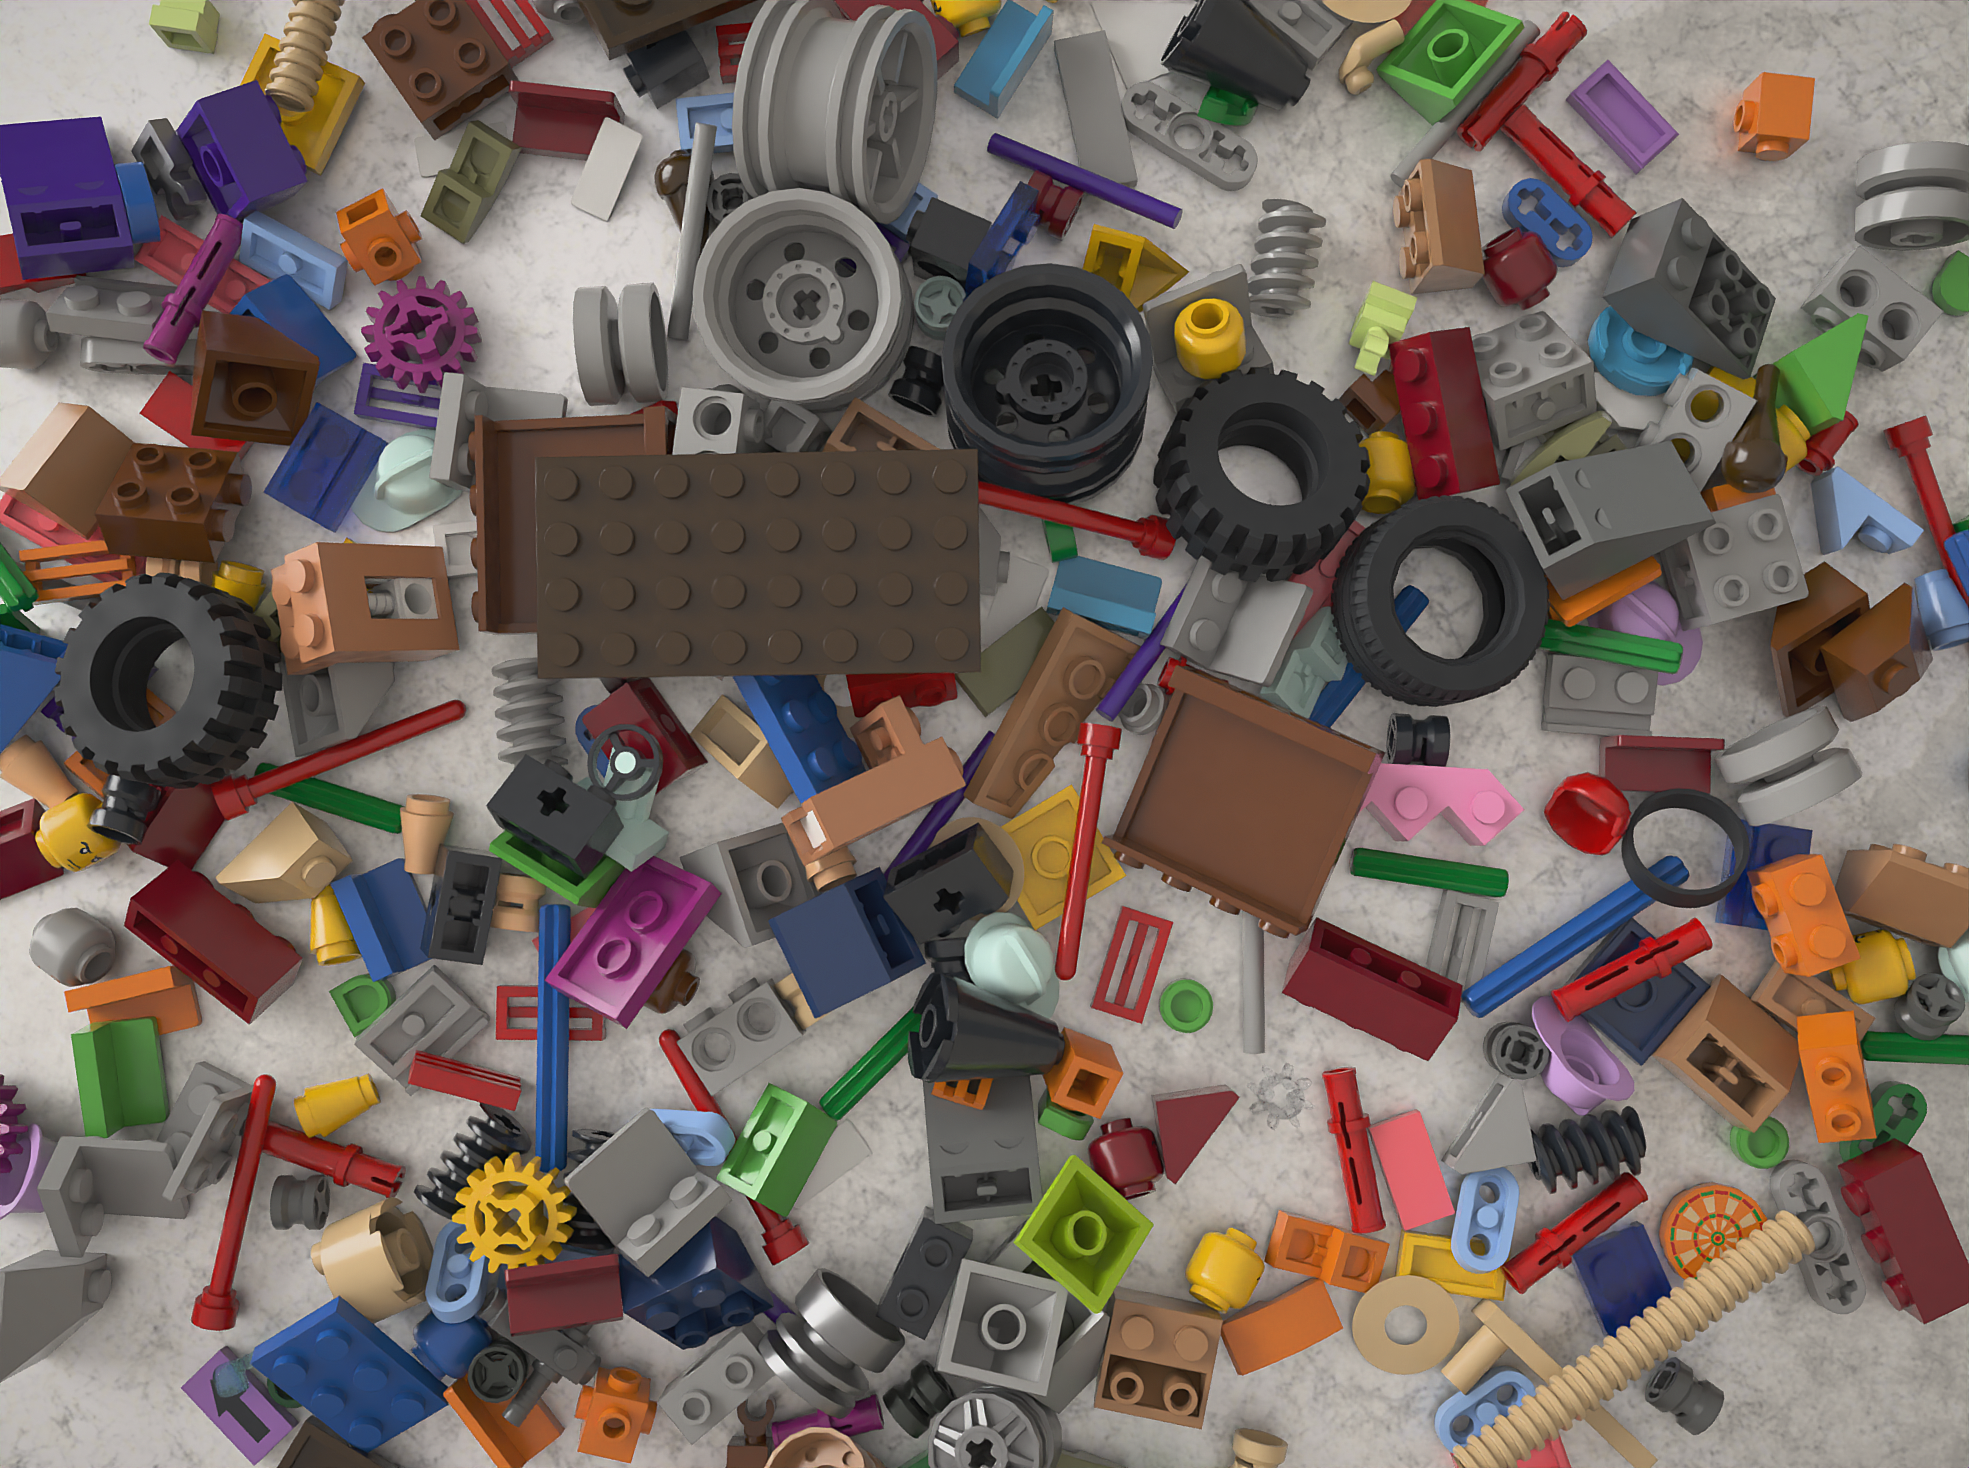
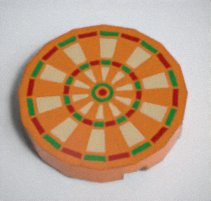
(1705, 1224)

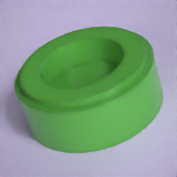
(1185, 1005)
(1764, 1147)

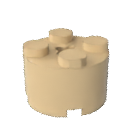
(376, 1259)

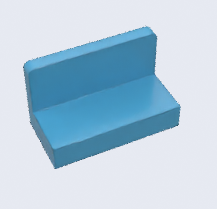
(1004, 57)
(1106, 595)

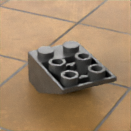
(1689, 289)
(1607, 512)
(985, 1158)

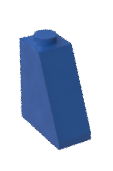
(25, 677)

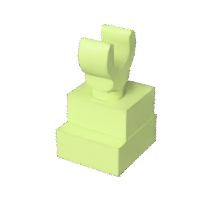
(186, 24)
(1379, 323)

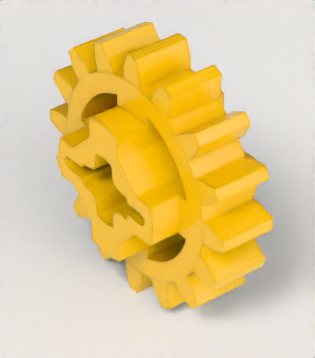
(496, 1197)

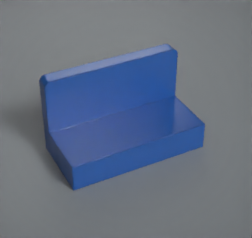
(296, 316)
(384, 917)

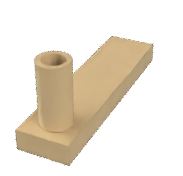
(1493, 1341)

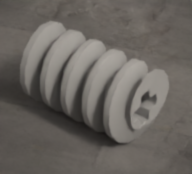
(1283, 258)
(527, 712)

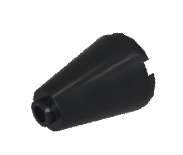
(1237, 52)
(978, 1035)

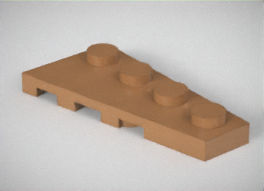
(1057, 695)

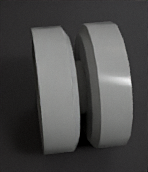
(1913, 196)
(620, 344)
(1788, 766)

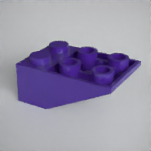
(63, 198)

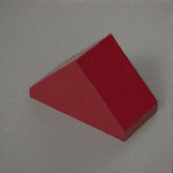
(1187, 1122)

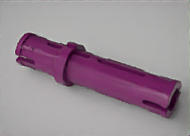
(185, 306)

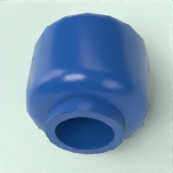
(449, 1346)

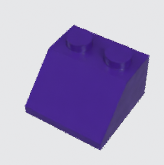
(241, 151)

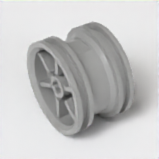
(836, 103)
(752, 248)

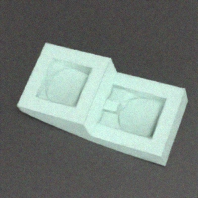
(1307, 665)

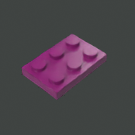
(633, 939)

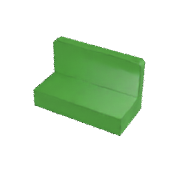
(120, 1075)
(777, 1150)

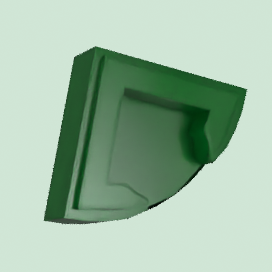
(1227, 108)

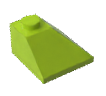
(1084, 1234)

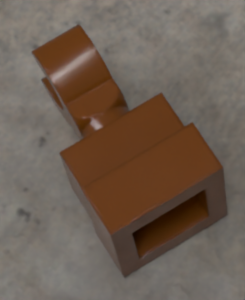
(1372, 402)
(753, 1448)

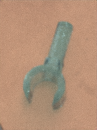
(231, 1376)

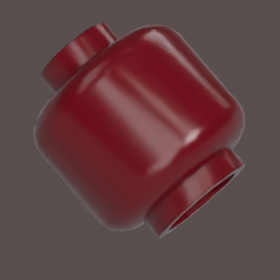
(1518, 268)
(1127, 1158)

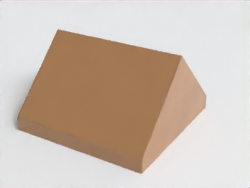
(68, 467)

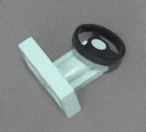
(632, 784)

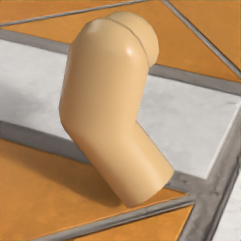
(1363, 51)

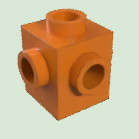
(379, 238)
(614, 1413)

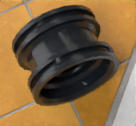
(1070, 314)

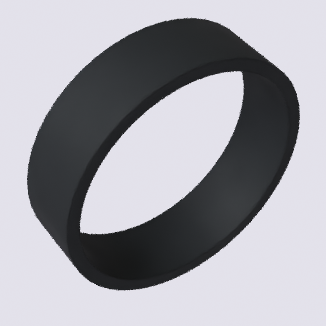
(1701, 803)

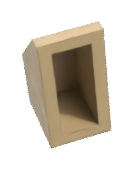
(743, 750)
(287, 860)

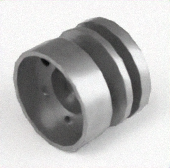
(824, 1350)
(1015, 1422)

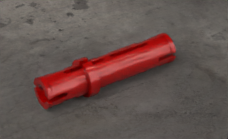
(1536, 65)
(1568, 171)
(1649, 960)
(1353, 1148)
(344, 1164)
(1556, 1246)

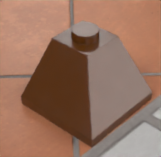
(249, 381)
(1803, 628)
(1878, 655)

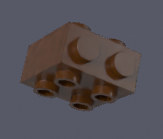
(440, 61)
(174, 502)

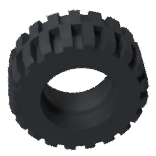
(1292, 424)
(110, 669)

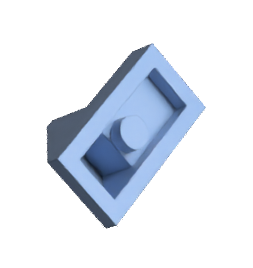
(1848, 506)

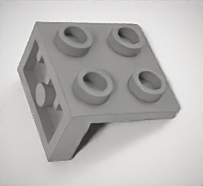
(1163, 311)
(1532, 379)
(459, 403)
(1735, 565)
(1236, 623)
(203, 1128)
(101, 1178)
(646, 1192)

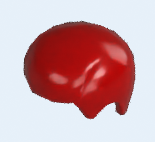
(1588, 813)

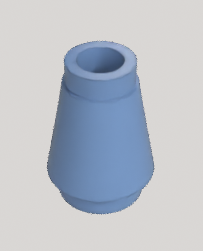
(1942, 610)

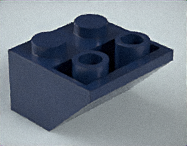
(845, 943)
(698, 1289)

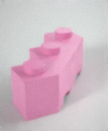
(1468, 798)

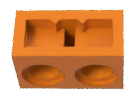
(1836, 1077)

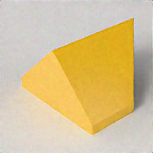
(1131, 264)

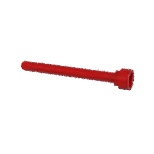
(1911, 442)
(1145, 534)
(1097, 746)
(237, 794)
(780, 1235)
(217, 1305)

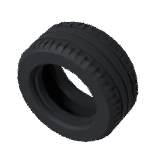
(1503, 569)

